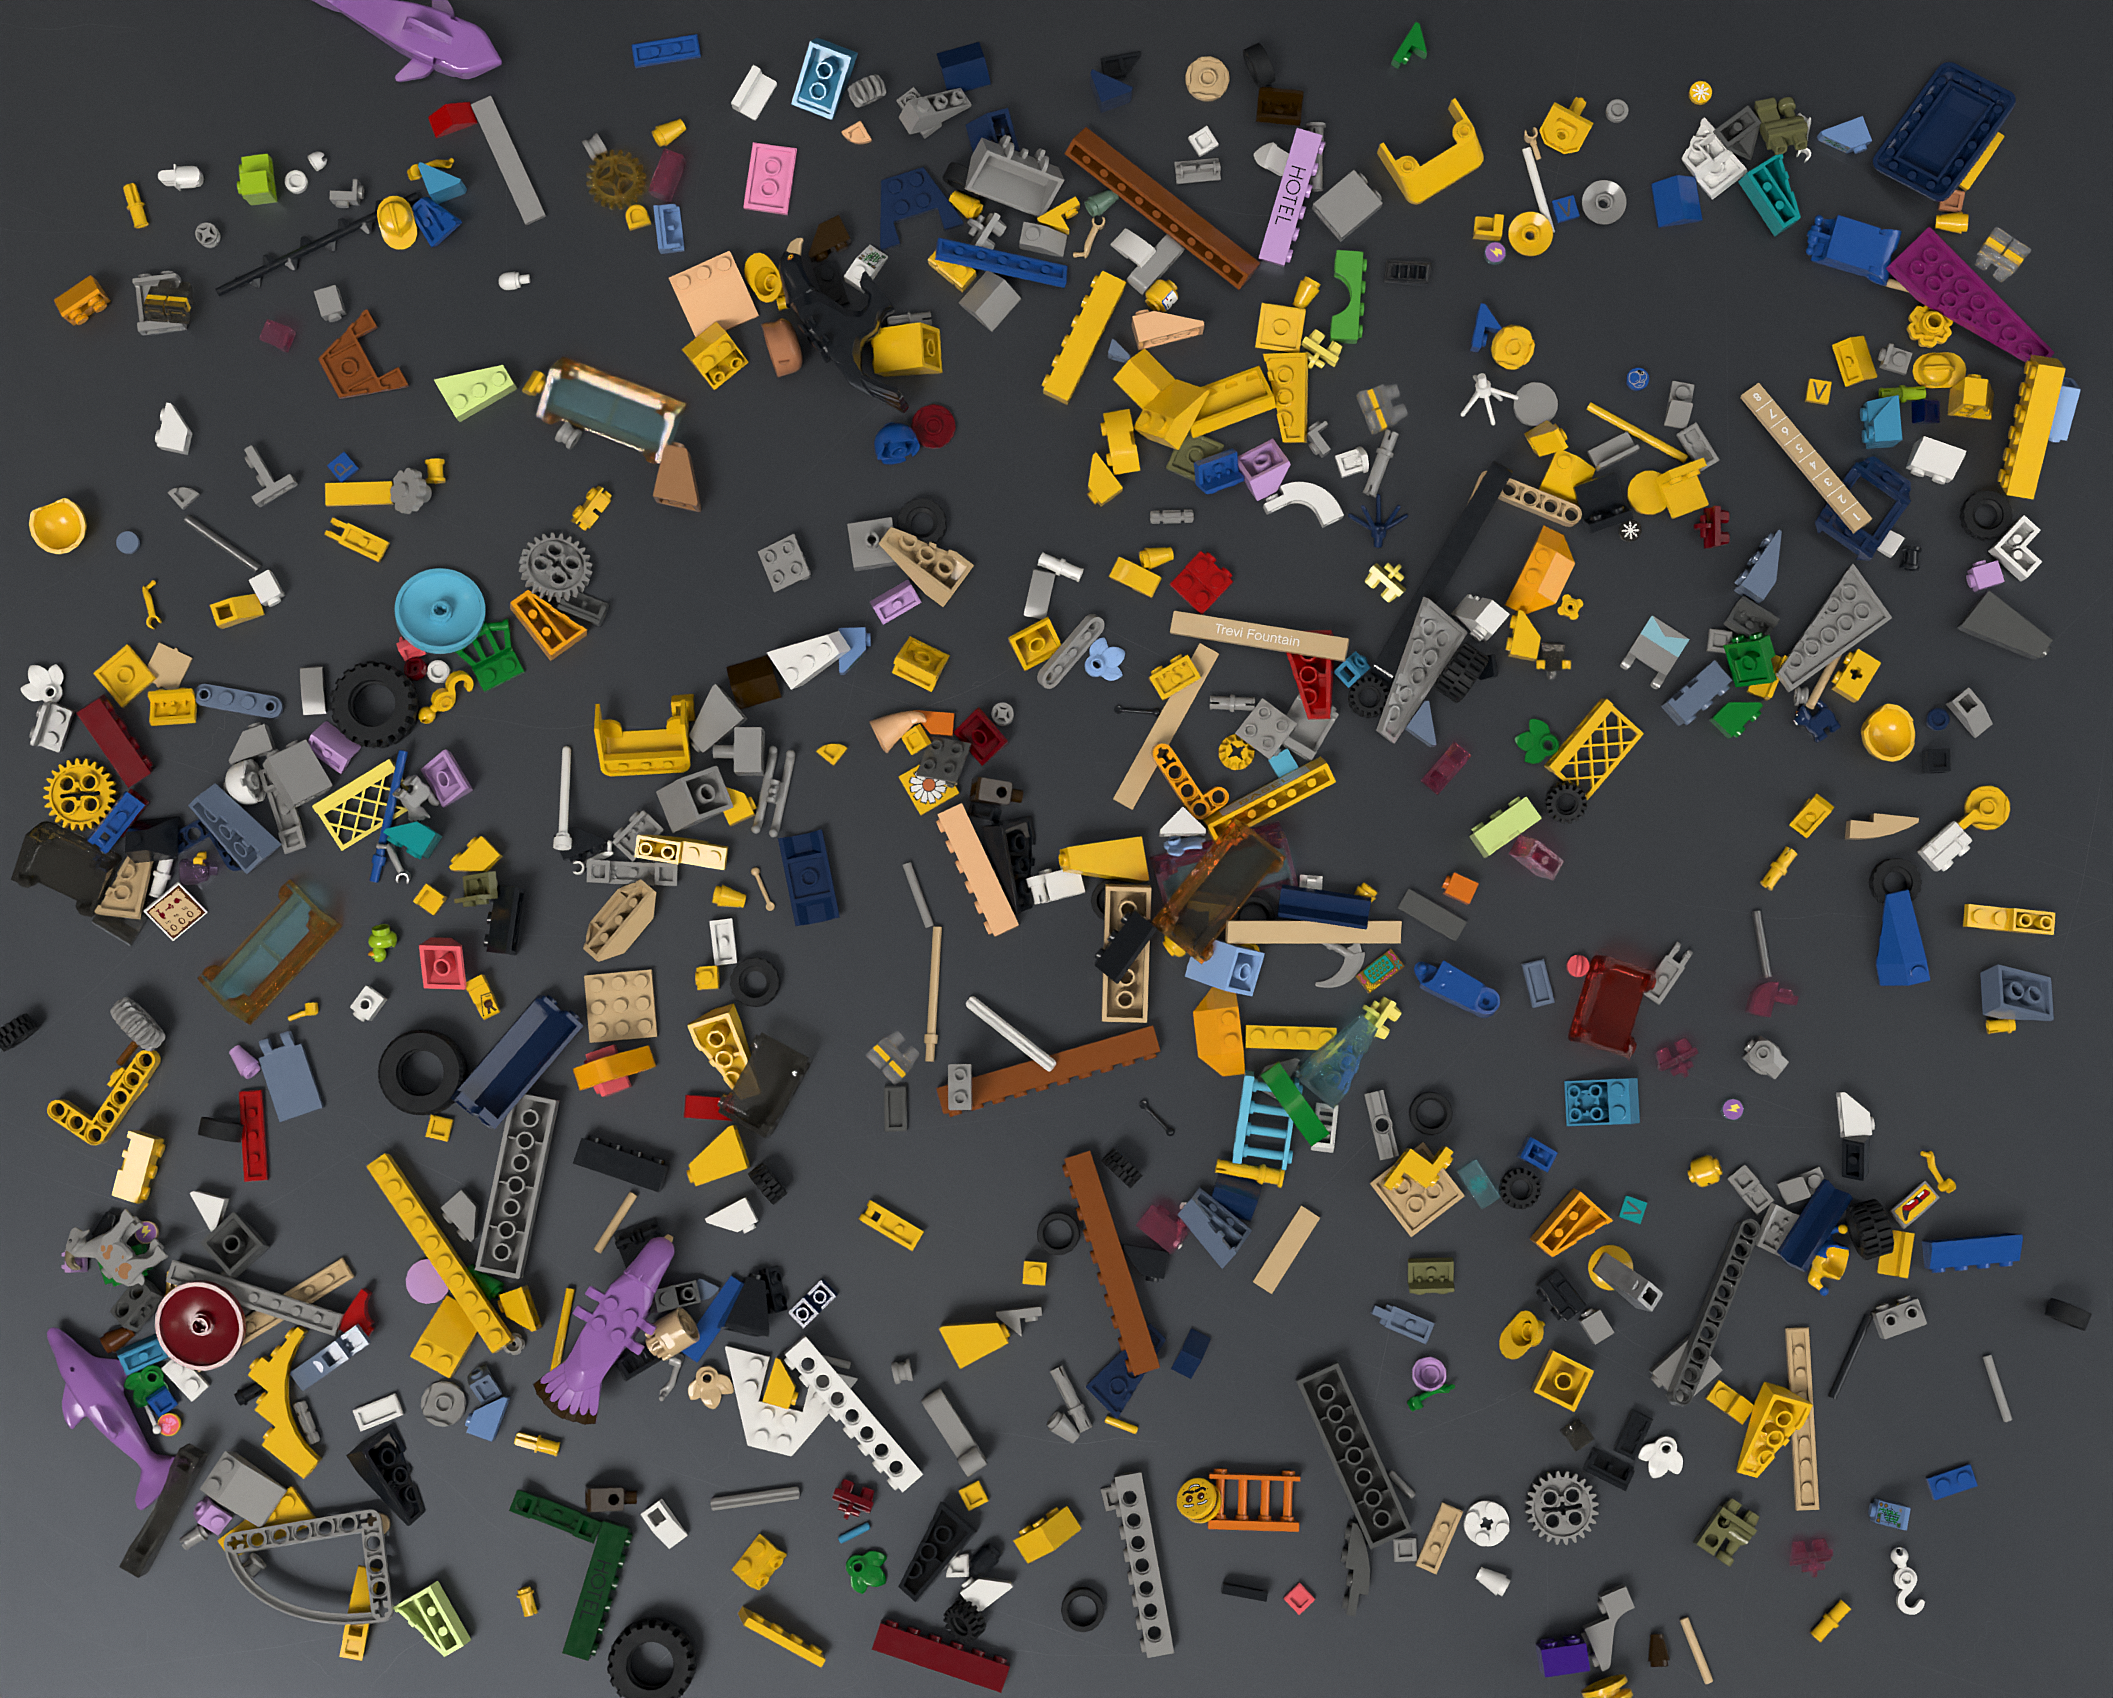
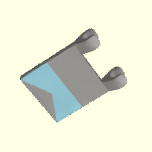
(1656, 647)

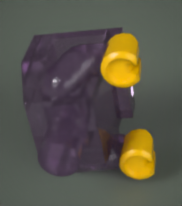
(196, 871)

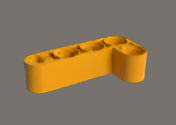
(1183, 779)
(614, 1067)

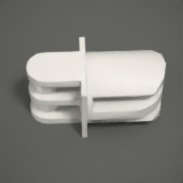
(182, 177)

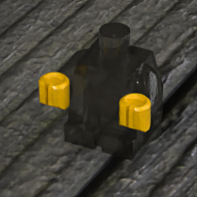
(1552, 658)

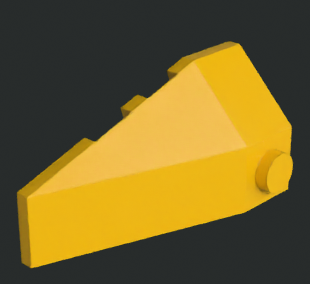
(1772, 1422)

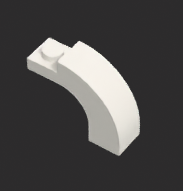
(1308, 494)

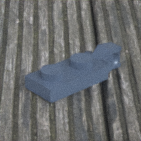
(1404, 1322)

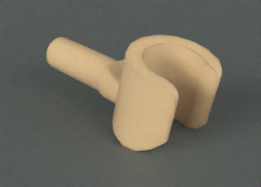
(1532, 140)

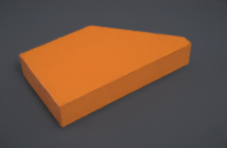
(938, 722)

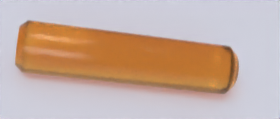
(127, 1053)

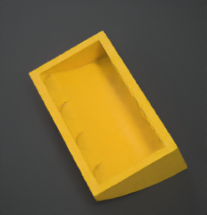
(1233, 401)

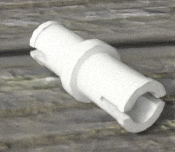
(1060, 567)
(161, 877)

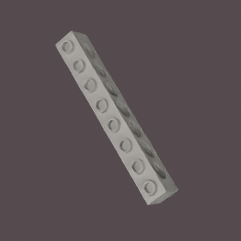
(1163, 1643)

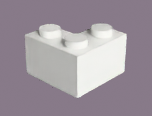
(2012, 549)

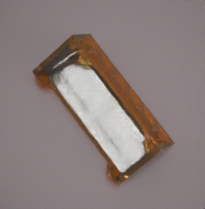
(1217, 889)

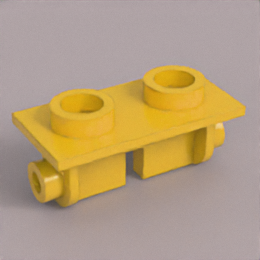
(594, 500)

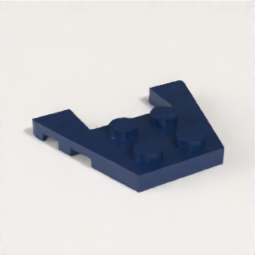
(908, 197)

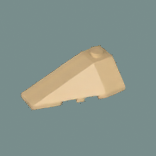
(931, 568)

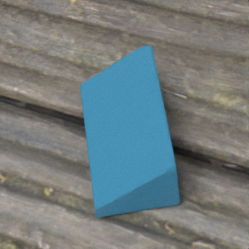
(141, 1354)

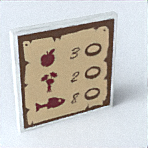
(175, 911)

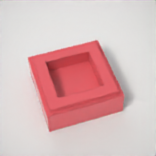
(1299, 1598)

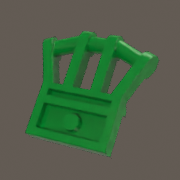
(498, 667)

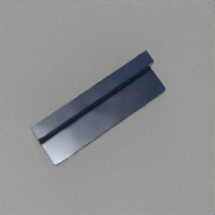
(1324, 906)
(1814, 1226)

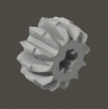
(867, 90)

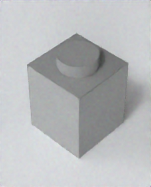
(330, 303)
(1595, 1325)

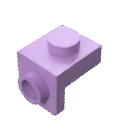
(211, 1516)

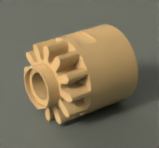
(673, 1334)

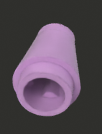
(245, 1063)

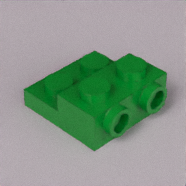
(1751, 659)

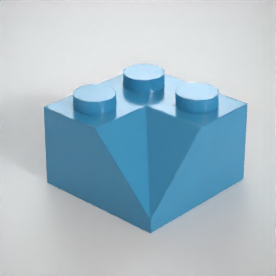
(1881, 422)

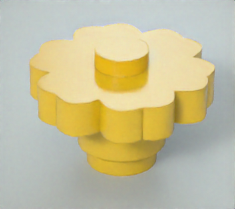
(1928, 327)

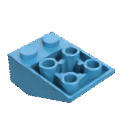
(1602, 1102)

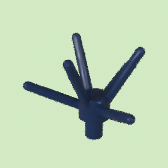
(1378, 529)

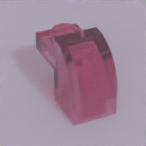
(1763, 996)

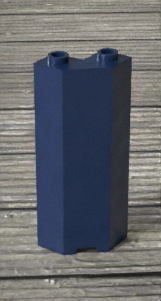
(517, 1061)

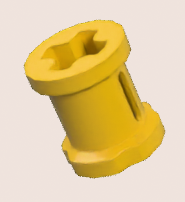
(435, 471)

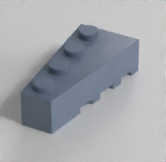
(234, 828)

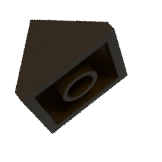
(753, 682)

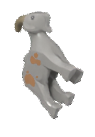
(113, 1253)

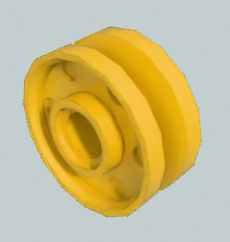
(1608, 1688)

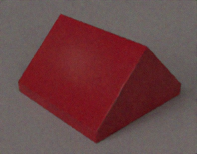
(983, 736)

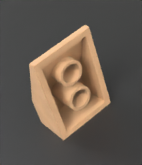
(1161, 328)

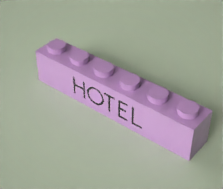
(1290, 197)

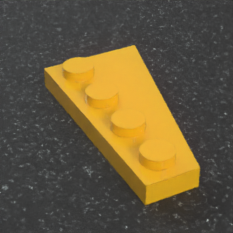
(1290, 389)
(289, 1510)
(778, 1635)

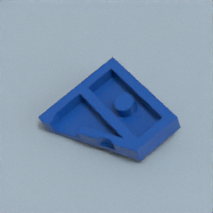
(434, 220)

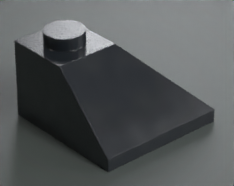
(153, 839)

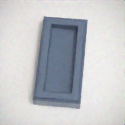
(1537, 983)

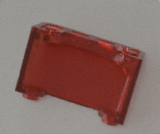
(1610, 1005)

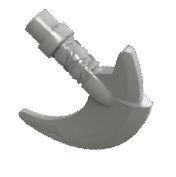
(1352, 964)

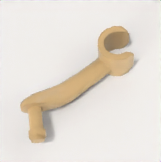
(1088, 244)

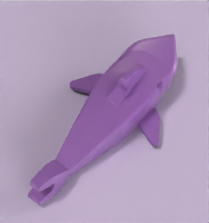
(425, 35)

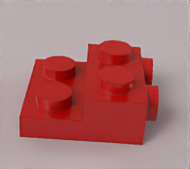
(1202, 582)

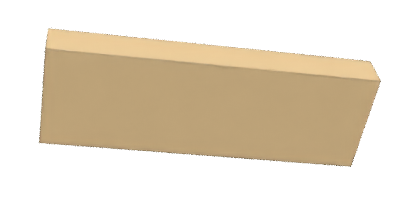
(1439, 1538)

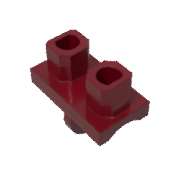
(1710, 527)
(843, 1495)

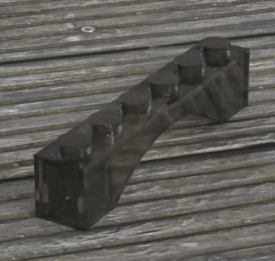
(178, 1484)

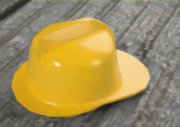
(397, 222)
(763, 277)
(1939, 370)
(1521, 1334)

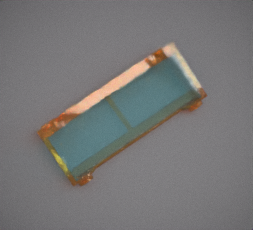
(610, 407)
(271, 954)

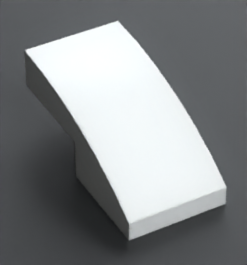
(1133, 247)

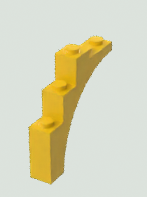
(273, 1375)

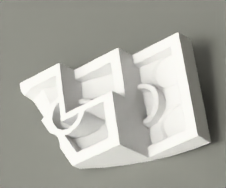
(1711, 162)

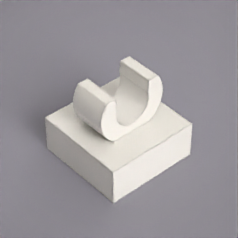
(1310, 881)

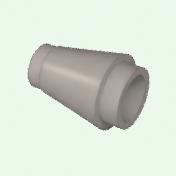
(1063, 1427)

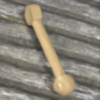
(769, 906)

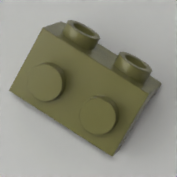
(478, 889)
(1430, 1275)

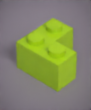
(257, 179)

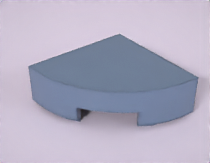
(706, 1289)

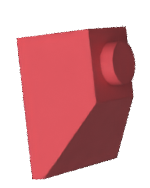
(442, 964)

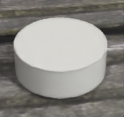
(296, 181)
(438, 671)

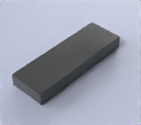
(1432, 915)

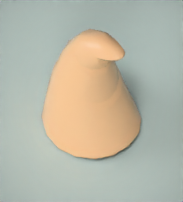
(893, 726)

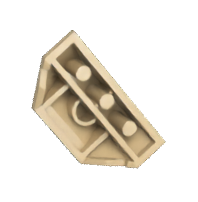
(620, 921)

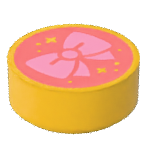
(170, 1424)

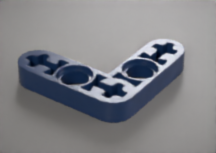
(203, 836)

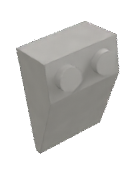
(243, 1488)

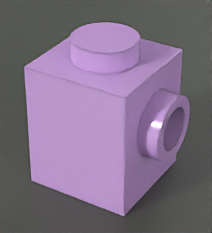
(1984, 575)

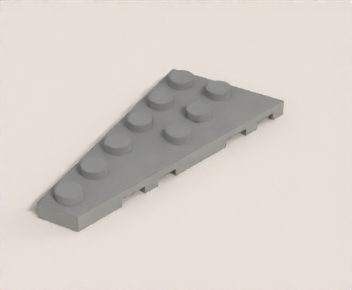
(1841, 623)
(1426, 654)

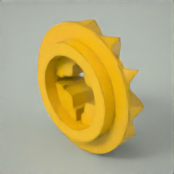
(1235, 763)

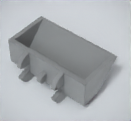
(1013, 176)

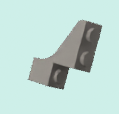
(1601, 1631)

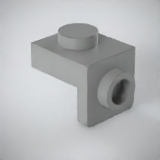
(345, 198)
(1317, 443)

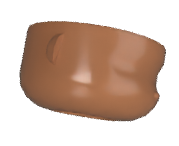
(783, 346)

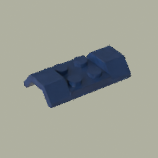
(808, 878)

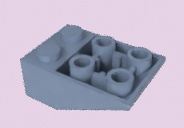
(1762, 570)

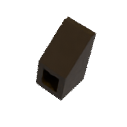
(829, 237)

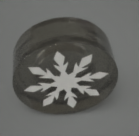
(1630, 531)

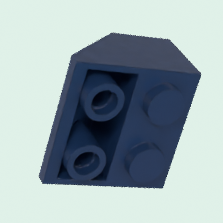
(992, 127)

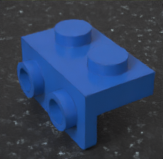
(1218, 472)

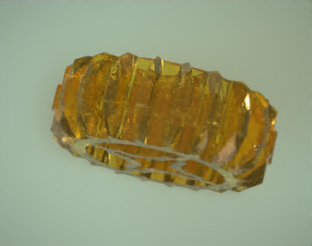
(624, 179)

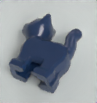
(1815, 724)

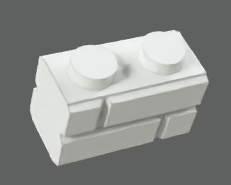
(1945, 846)

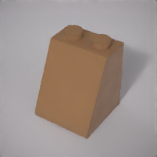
(676, 479)

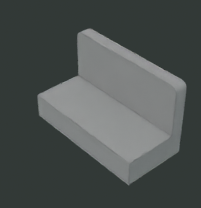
(1612, 451)

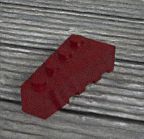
(115, 741)

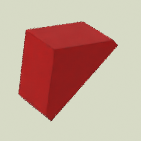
(452, 118)

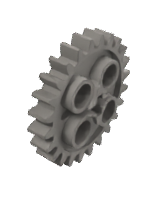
(555, 567)
(1563, 1528)

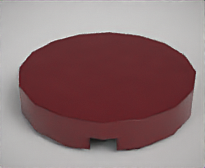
(933, 426)

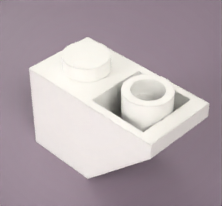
(174, 431)
(664, 1523)

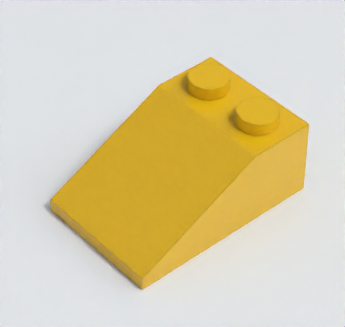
(1171, 414)
(445, 1339)

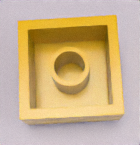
(1562, 1380)

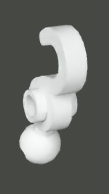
(1906, 1580)

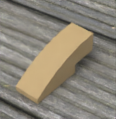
(1878, 826)

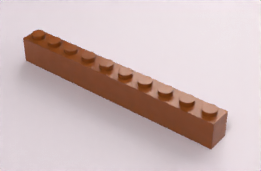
(1162, 208)
(1069, 1063)
(1112, 1263)

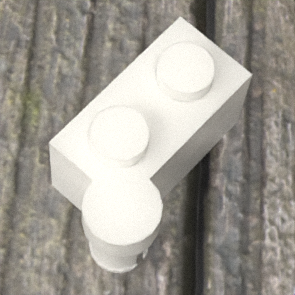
(1055, 885)

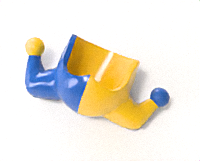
(1830, 1261)

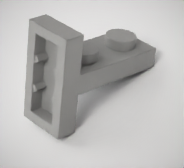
(265, 478)

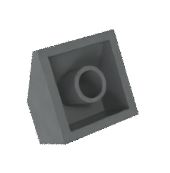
(234, 1245)

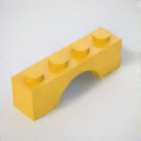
(1287, 1037)

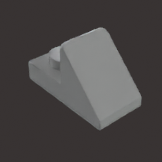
(1679, 405)
(1800, 1186)
(1012, 1316)

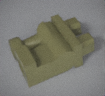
(1781, 132)
(1727, 1525)

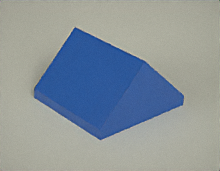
(1676, 201)

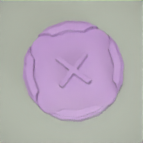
(425, 1283)

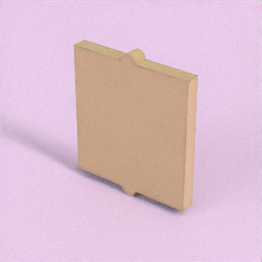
(169, 667)

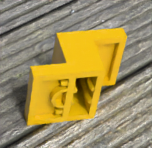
(1417, 1168)

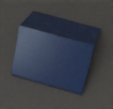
(964, 68)
(1109, 91)
(1237, 1195)

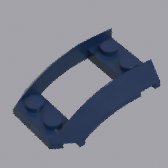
(1887, 481)

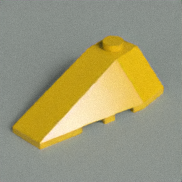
(722, 1041)

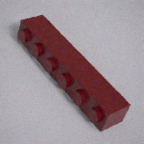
(940, 1655)

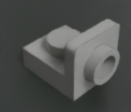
(1894, 359)

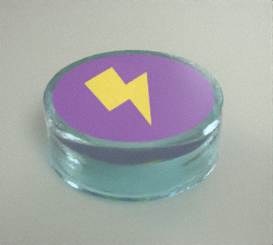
(1495, 253)
(1732, 1109)

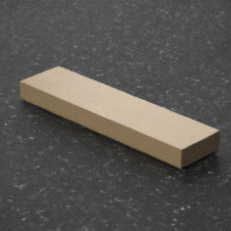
(1286, 1249)

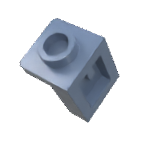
(483, 1385)

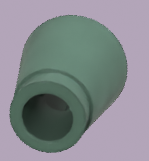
(1100, 202)

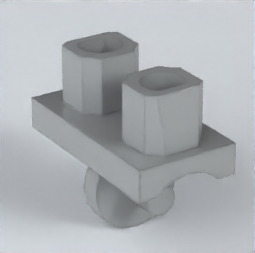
(991, 224)

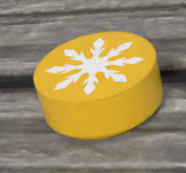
(1700, 93)

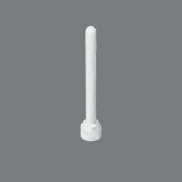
(562, 840)

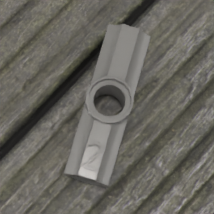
(1384, 1139)

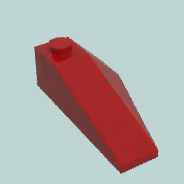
(1314, 681)

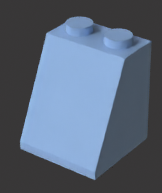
(2064, 410)
(1229, 968)

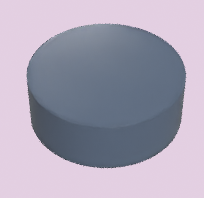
(128, 542)

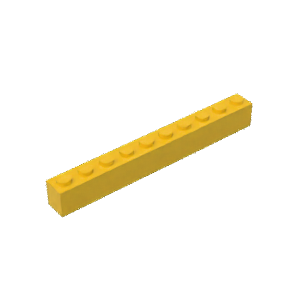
(440, 1253)

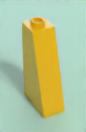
(1111, 860)

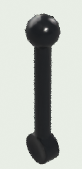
(1119, 709)
(1144, 1105)

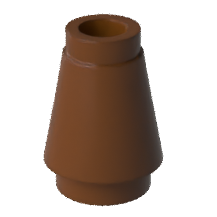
(116, 1339)

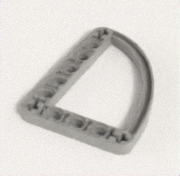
(314, 1534)

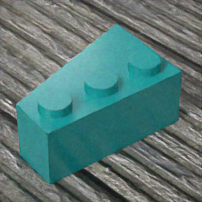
(1771, 194)

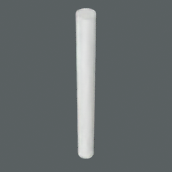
(1536, 183)

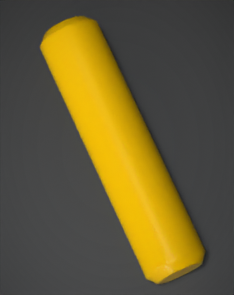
(1121, 1424)

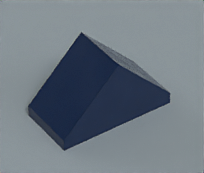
(1191, 1353)

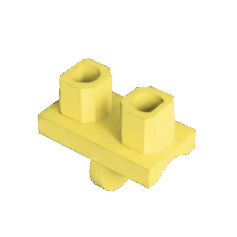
(1312, 344)
(1378, 574)
(1379, 1012)

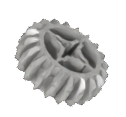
(137, 1024)

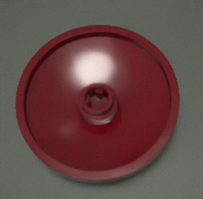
(200, 1325)

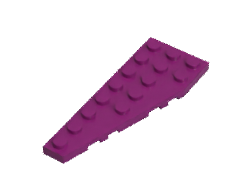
(1952, 288)

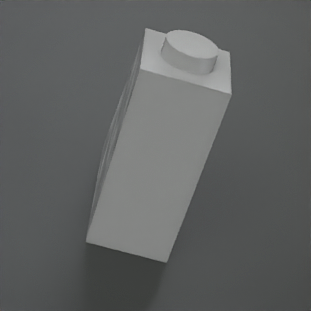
(715, 720)

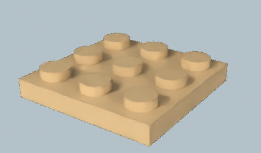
(620, 1006)
(1416, 1205)

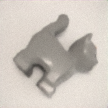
(414, 797)

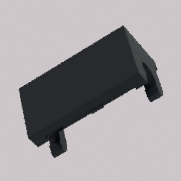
(1609, 1468)

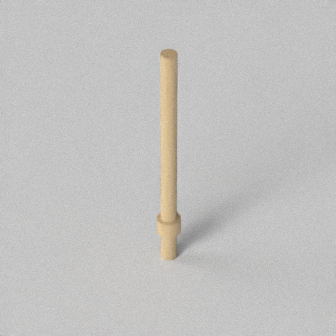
(931, 1037)

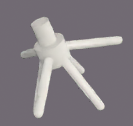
(1484, 390)

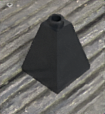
(748, 1309)

